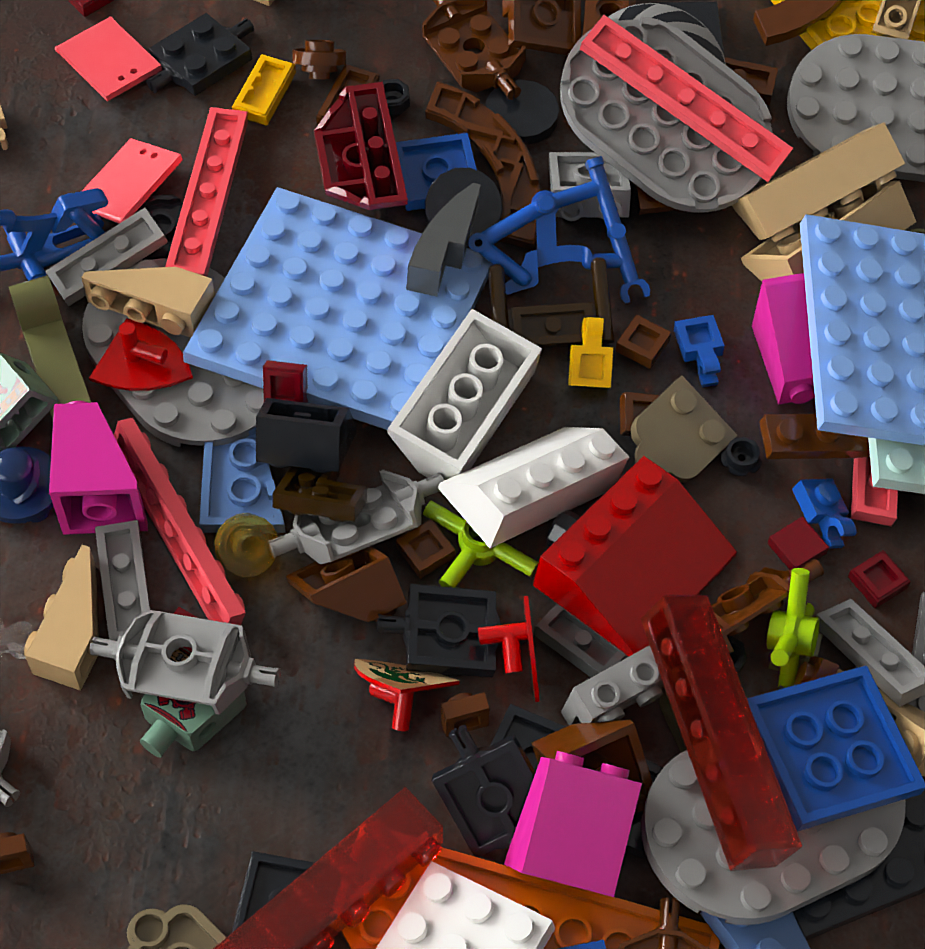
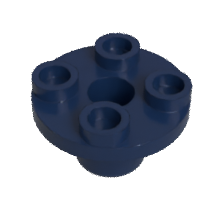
(24, 485)

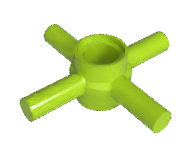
(474, 551)
(793, 631)

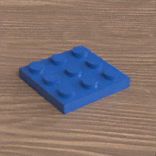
(835, 747)

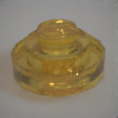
(244, 544)

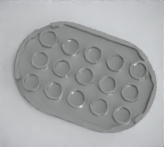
(859, 84)
(648, 141)
(190, 412)
(693, 867)

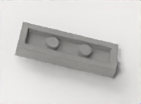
(113, 250)
(122, 575)
(871, 645)

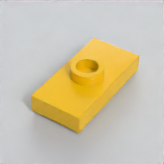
(265, 88)

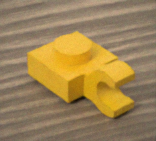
(590, 362)

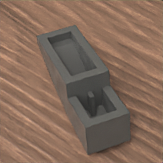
(443, 242)

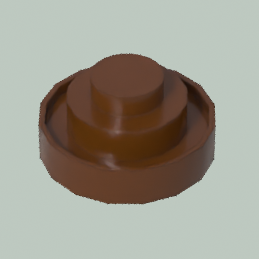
(319, 58)

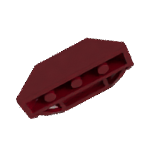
(360, 150)

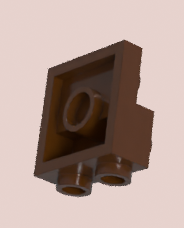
(543, 24)

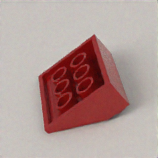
(630, 552)

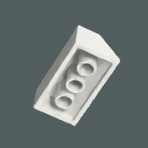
(464, 397)
(535, 482)

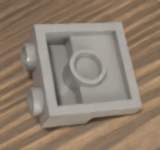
(569, 170)
(614, 689)

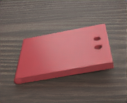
(109, 58)
(132, 178)

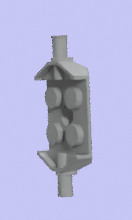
(387, 513)
(210, 676)

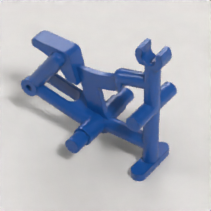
(544, 210)
(38, 247)

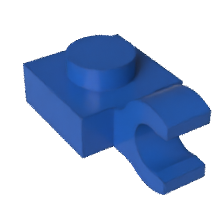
(701, 341)
(824, 505)

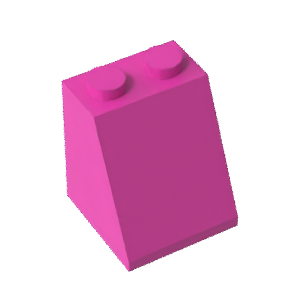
(784, 337)
(89, 472)
(575, 824)

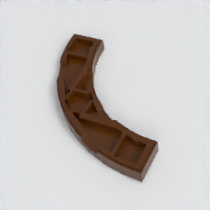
(791, 18)
(500, 147)

